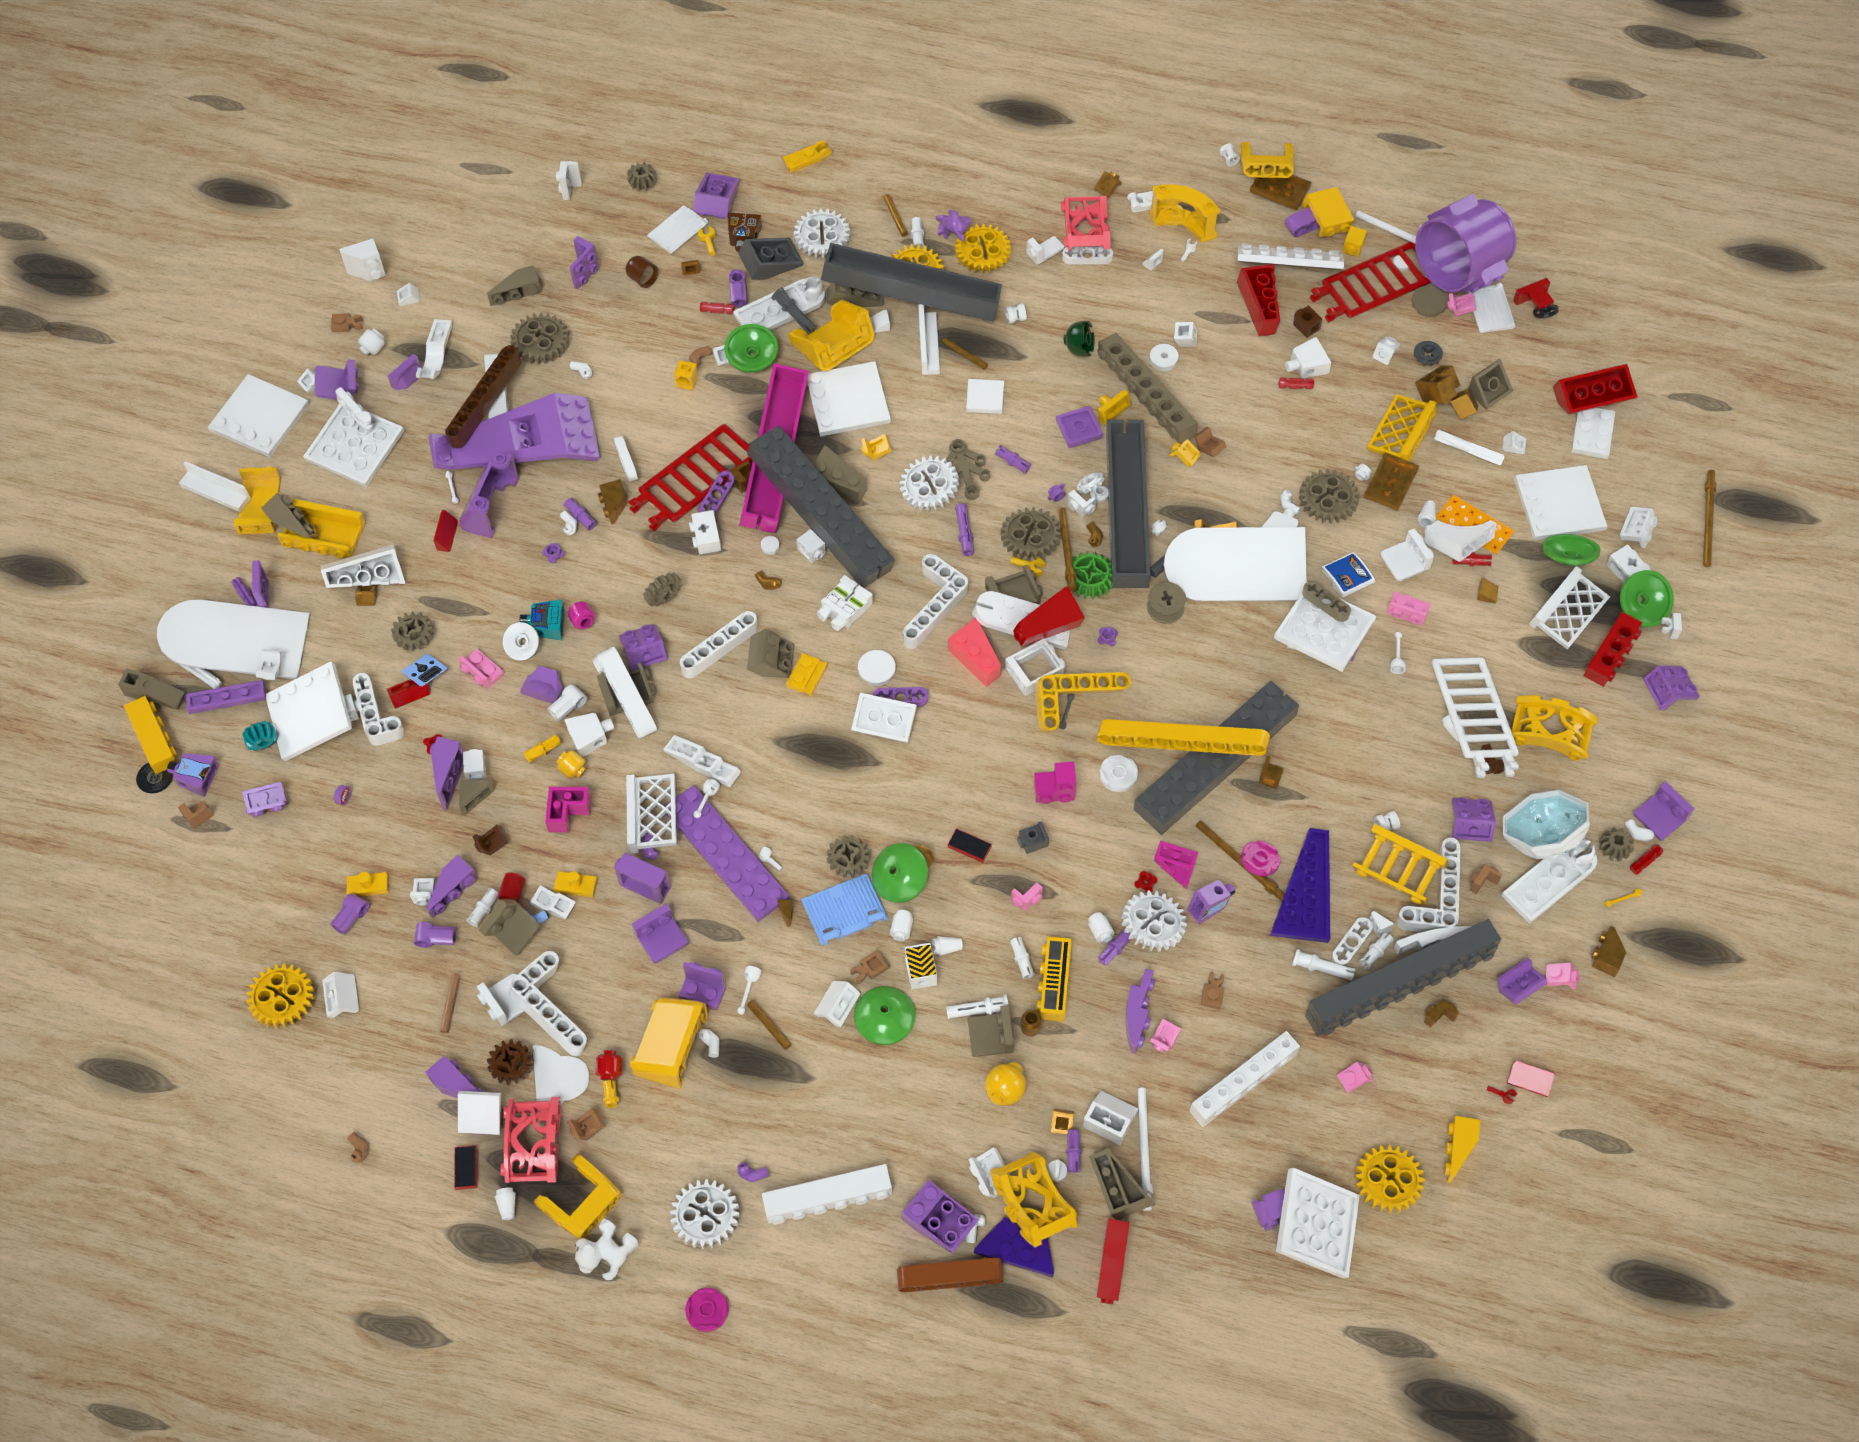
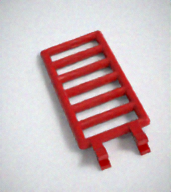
(1343, 308)
(656, 521)

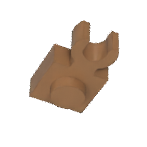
(344, 322)
(871, 965)
(1213, 993)

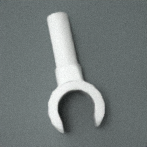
(1189, 248)
(765, 855)

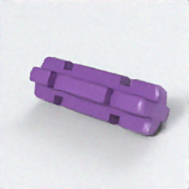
(243, 592)

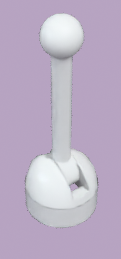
(1397, 664)
(709, 792)
(751, 975)

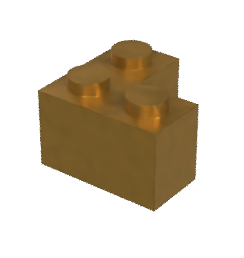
(1438, 385)

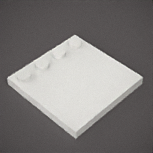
(848, 399)
(258, 415)
(350, 450)
(1560, 502)
(1322, 636)
(308, 711)
(1317, 1223)

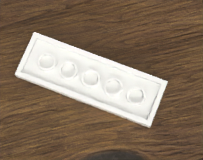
(1282, 255)

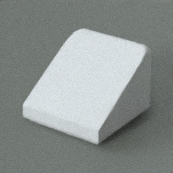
(1153, 260)
(408, 294)
(880, 322)
(719, 355)
(307, 380)
(1514, 443)
(1380, 924)

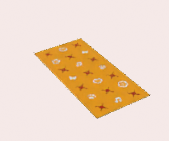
(1461, 513)

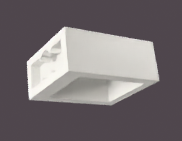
(1041, 647)

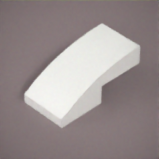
(552, 903)

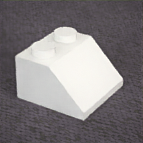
(363, 260)

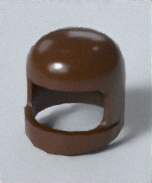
(637, 266)

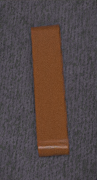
(950, 1275)

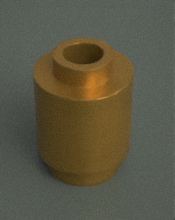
(1030, 1023)

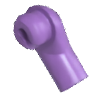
(649, 852)
(750, 1174)

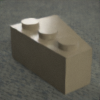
(841, 475)
(1119, 1188)

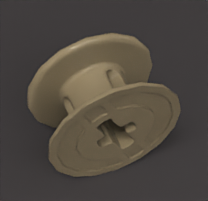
(1166, 602)

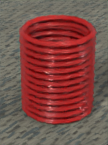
(511, 886)

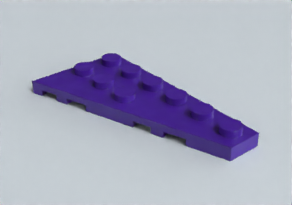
(1306, 903)

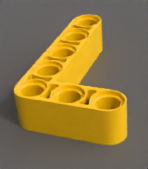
(1073, 688)

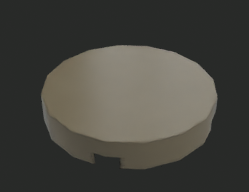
(1429, 301)

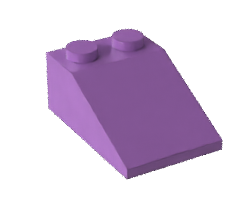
(715, 195)
(447, 767)

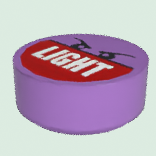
(342, 795)

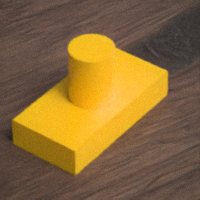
(1113, 407)
(367, 884)
(575, 884)

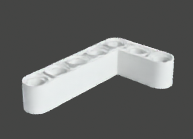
(938, 602)
(625, 691)
(1445, 894)
(544, 1005)

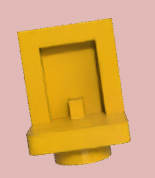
(877, 447)

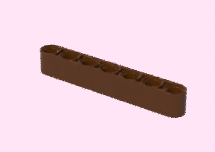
(483, 396)

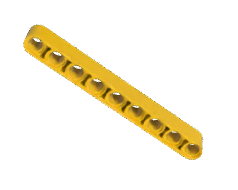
(1183, 737)

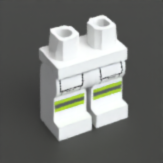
(845, 604)

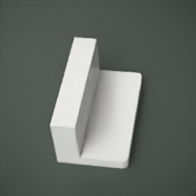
(340, 994)
(837, 1002)

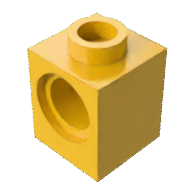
(1354, 241)
(686, 375)

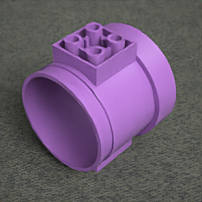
(1466, 245)

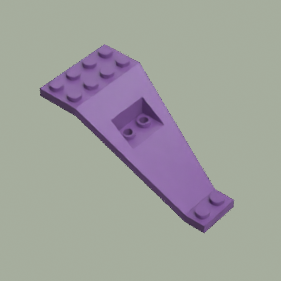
(533, 432)

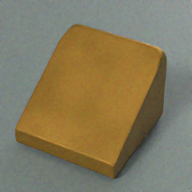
(690, 267)
(1487, 591)
(366, 595)
(786, 910)
(1062, 1121)

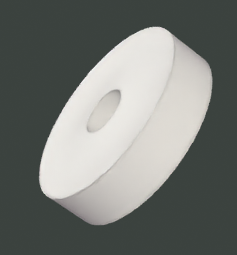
(1160, 363)

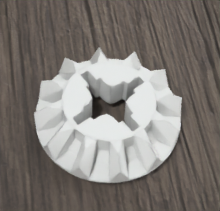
(1090, 482)

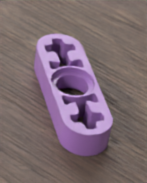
(718, 481)
(914, 691)

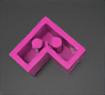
(1056, 785)
(563, 803)

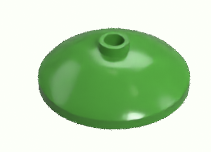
(747, 340)
(1571, 549)
(1655, 594)
(909, 877)
(884, 1027)

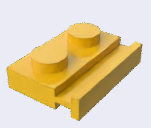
(806, 674)

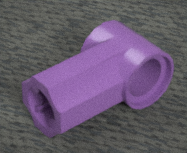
(737, 288)
(352, 909)
(428, 935)

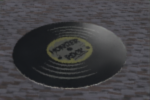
(151, 782)

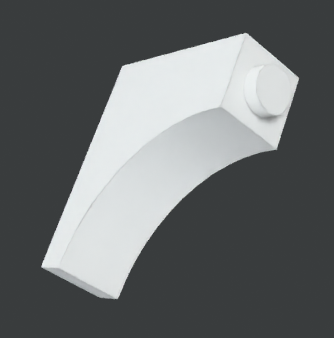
(1458, 541)

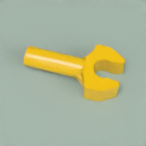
(707, 238)
(1035, 563)

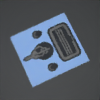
(424, 670)

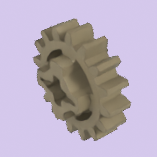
(662, 589)
(412, 631)
(839, 860)

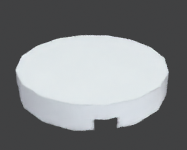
(876, 667)
(1118, 773)

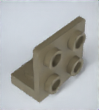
(510, 925)
(991, 1033)

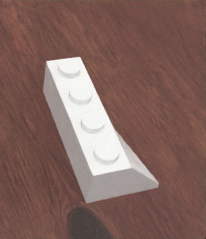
(365, 569)

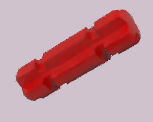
(716, 308)
(1296, 383)
(1646, 859)

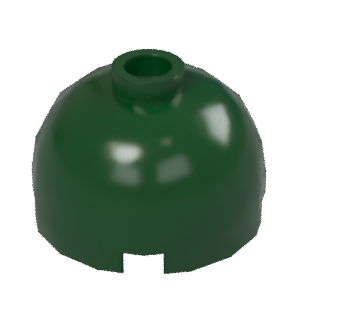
(1080, 339)

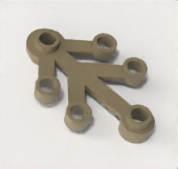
(965, 466)

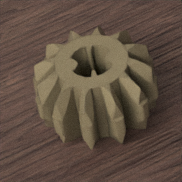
(641, 176)
(1613, 837)

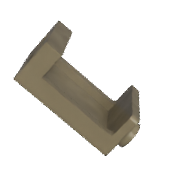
(1019, 585)
(639, 678)

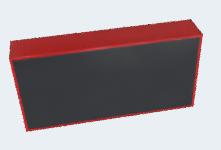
(969, 845)
(465, 1167)

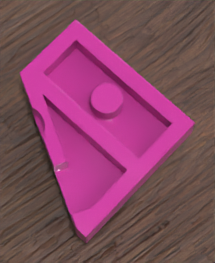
(1176, 862)

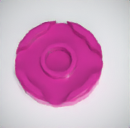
(1260, 858)
(706, 1310)

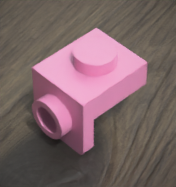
(1462, 304)
(1031, 897)
(1562, 974)
(1165, 1036)
(1355, 1076)

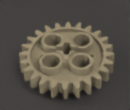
(540, 338)
(1329, 496)
(1020, 527)

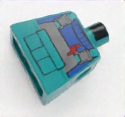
(546, 619)

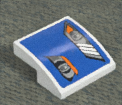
(1348, 574)

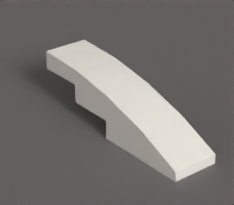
(701, 761)
(1424, 939)

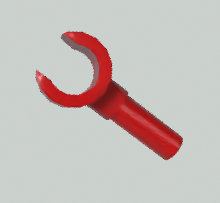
(1504, 1095)

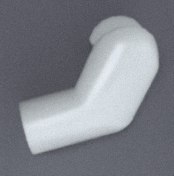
(583, 368)
(1286, 502)
(571, 523)
(1638, 833)
(971, 1237)

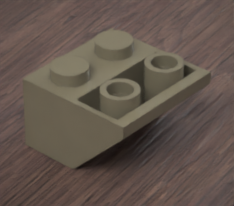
(770, 655)

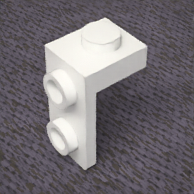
(1043, 251)

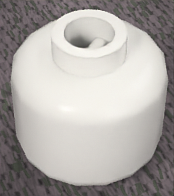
(371, 342)

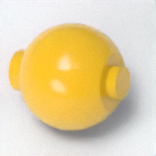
(1005, 1084)

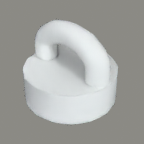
(1057, 1171)

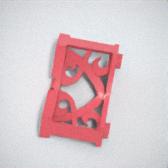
(1096, 237)
(544, 1112)

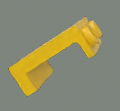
(1329, 211)

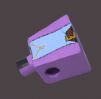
(194, 772)
(1210, 900)

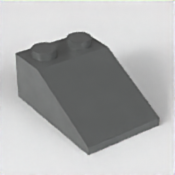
(769, 257)

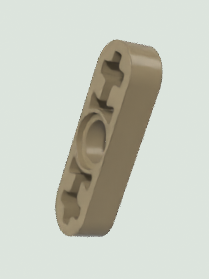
(1321, 593)

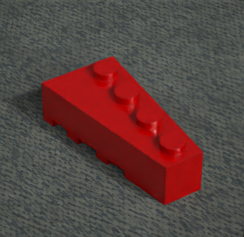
(1260, 297)

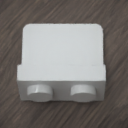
(1408, 557)
(499, 1001)

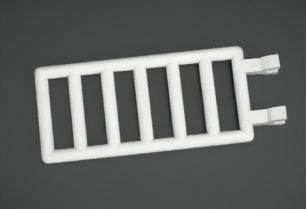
(1477, 755)

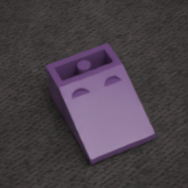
(939, 1217)

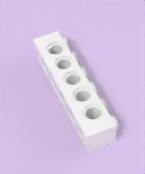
(1244, 1079)

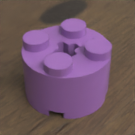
(1269, 1209)

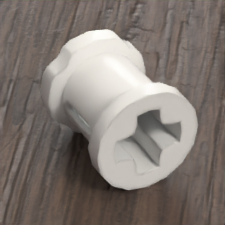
(1229, 154)

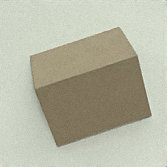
(1490, 384)

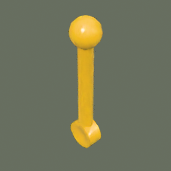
(1637, 893)

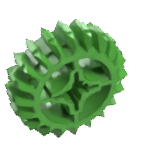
(1101, 575)

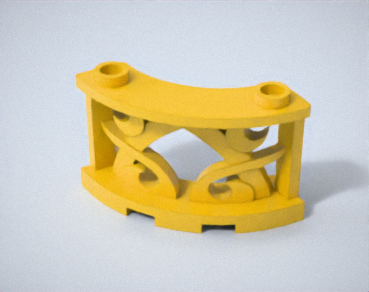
(1168, 212)
(1559, 742)
(1033, 1230)

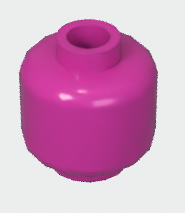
(581, 615)

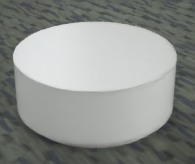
(1400, 264)
(770, 545)

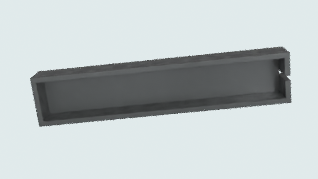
(911, 282)
(1127, 504)
(820, 506)
(1202, 772)
(1402, 978)

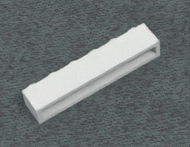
(827, 1194)

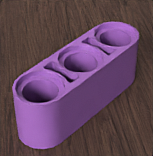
(1301, 222)

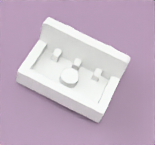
(568, 177)
(981, 1169)

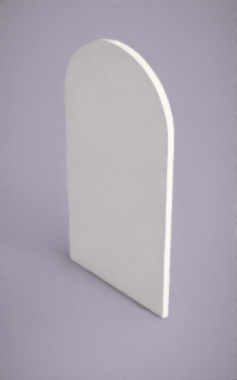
(1238, 563)
(232, 636)

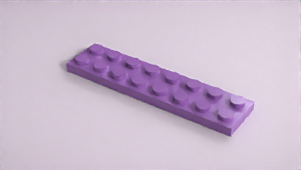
(727, 855)

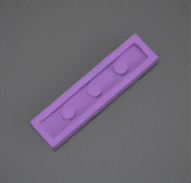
(225, 697)

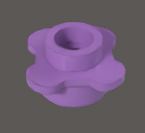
(1056, 492)
(551, 548)
(1107, 631)

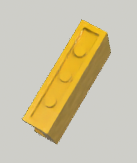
(336, 530)

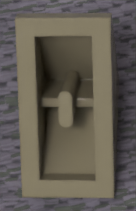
(473, 793)

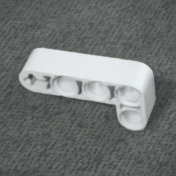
(371, 708)

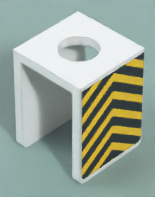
(920, 966)

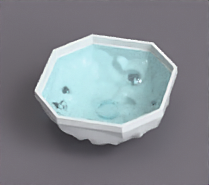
(1547, 824)

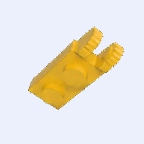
(807, 156)

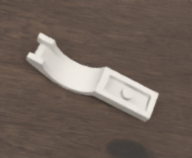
(435, 349)

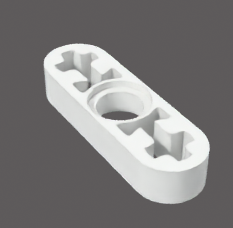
(1100, 259)
(625, 458)
(1352, 933)

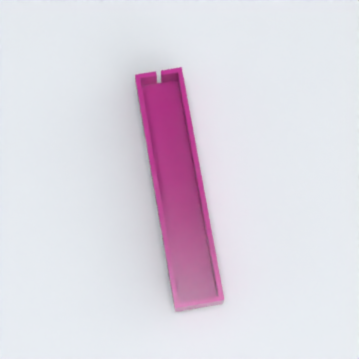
(781, 408)

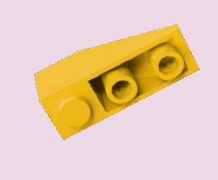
(1463, 1140)

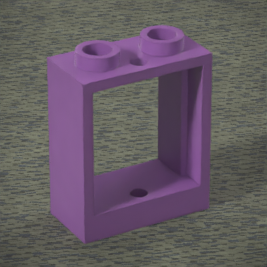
(642, 878)

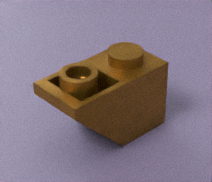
(614, 499)
(1611, 953)

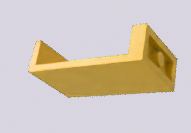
(261, 487)

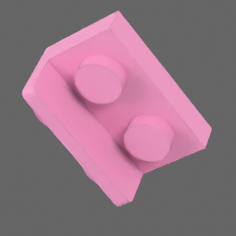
(1408, 608)
(481, 668)

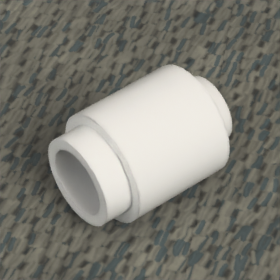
(901, 925)
(1100, 928)

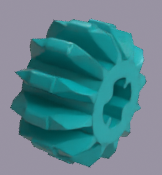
(259, 736)

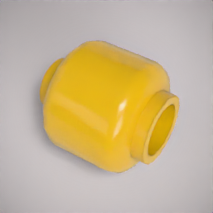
(571, 764)

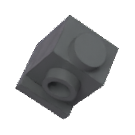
(1030, 844)

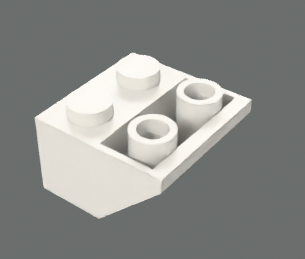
(1110, 1117)

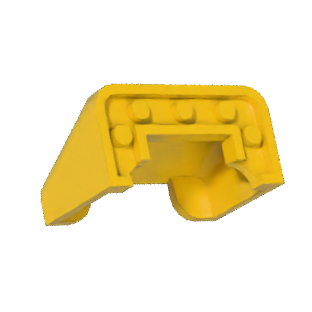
(838, 339)
(668, 1040)

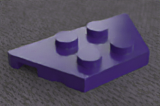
(1009, 1246)

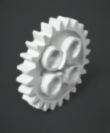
(808, 232)
(914, 491)
(1165, 934)
(693, 1229)

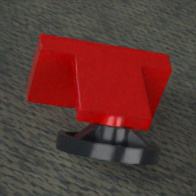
(1539, 295)

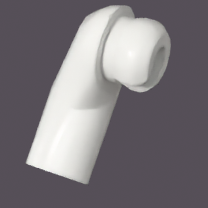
(711, 1040)

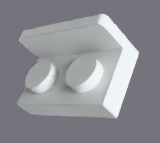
(1639, 525)

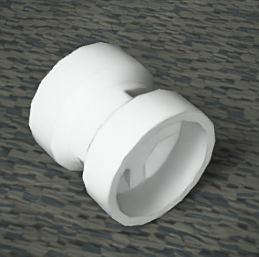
(1015, 313)
(1389, 821)

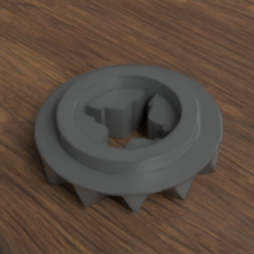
(1428, 347)

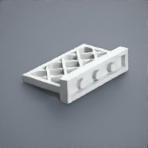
(1561, 595)
(634, 810)

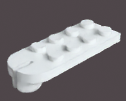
(807, 295)
(1004, 612)
(1550, 881)

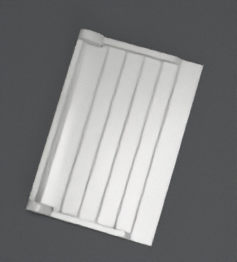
(677, 229)
(1492, 309)

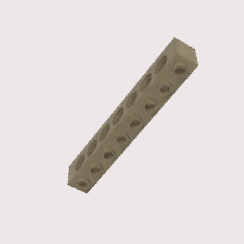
(1147, 388)

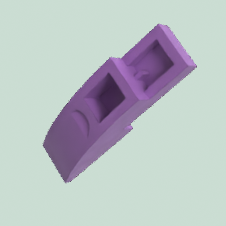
(1136, 1011)

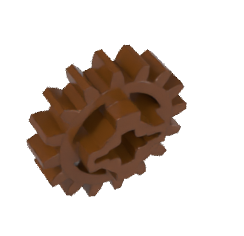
(519, 1058)

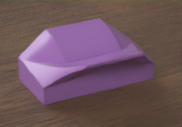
(405, 374)
(543, 685)

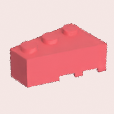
(975, 652)

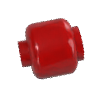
(609, 1065)

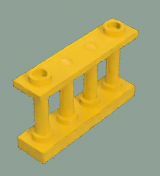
(1399, 844)

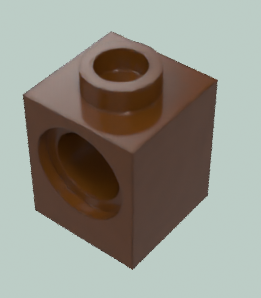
(1307, 321)

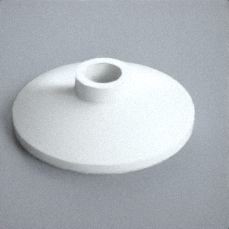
(513, 637)

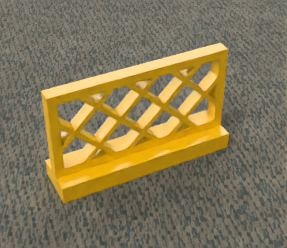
(1417, 431)

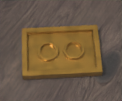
(1284, 191)
(1391, 481)

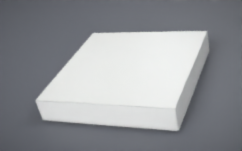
(985, 396)
(479, 1112)

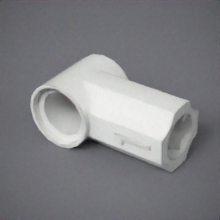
(571, 698)

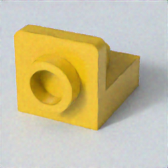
(1186, 452)

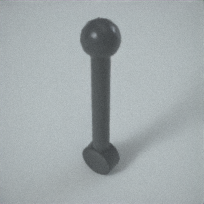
(1062, 725)

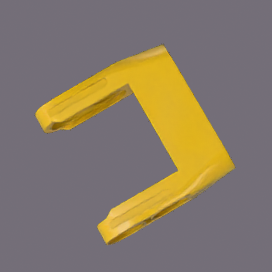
(1284, 163)
(591, 1210)

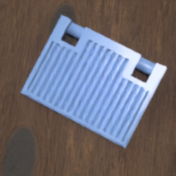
(844, 909)

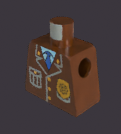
(743, 227)

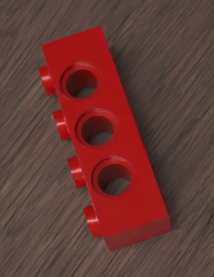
(1625, 626)

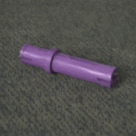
(965, 535)

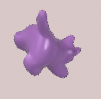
(953, 223)

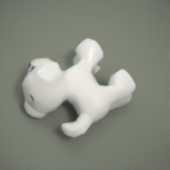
(589, 1253)

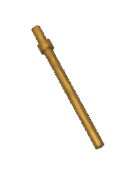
(1710, 488)
(1070, 573)
(1270, 886)

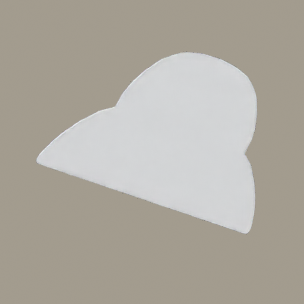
(558, 1075)

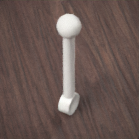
(455, 500)

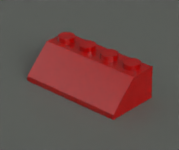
(1595, 389)

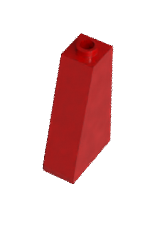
(1049, 619)
(1112, 1261)

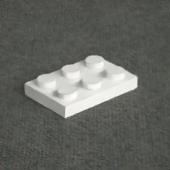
(1593, 432)
(884, 717)

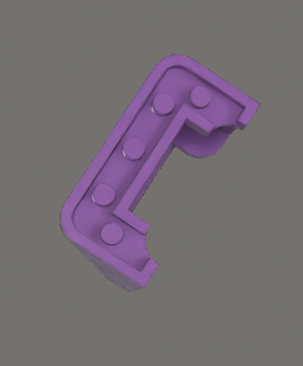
(496, 475)

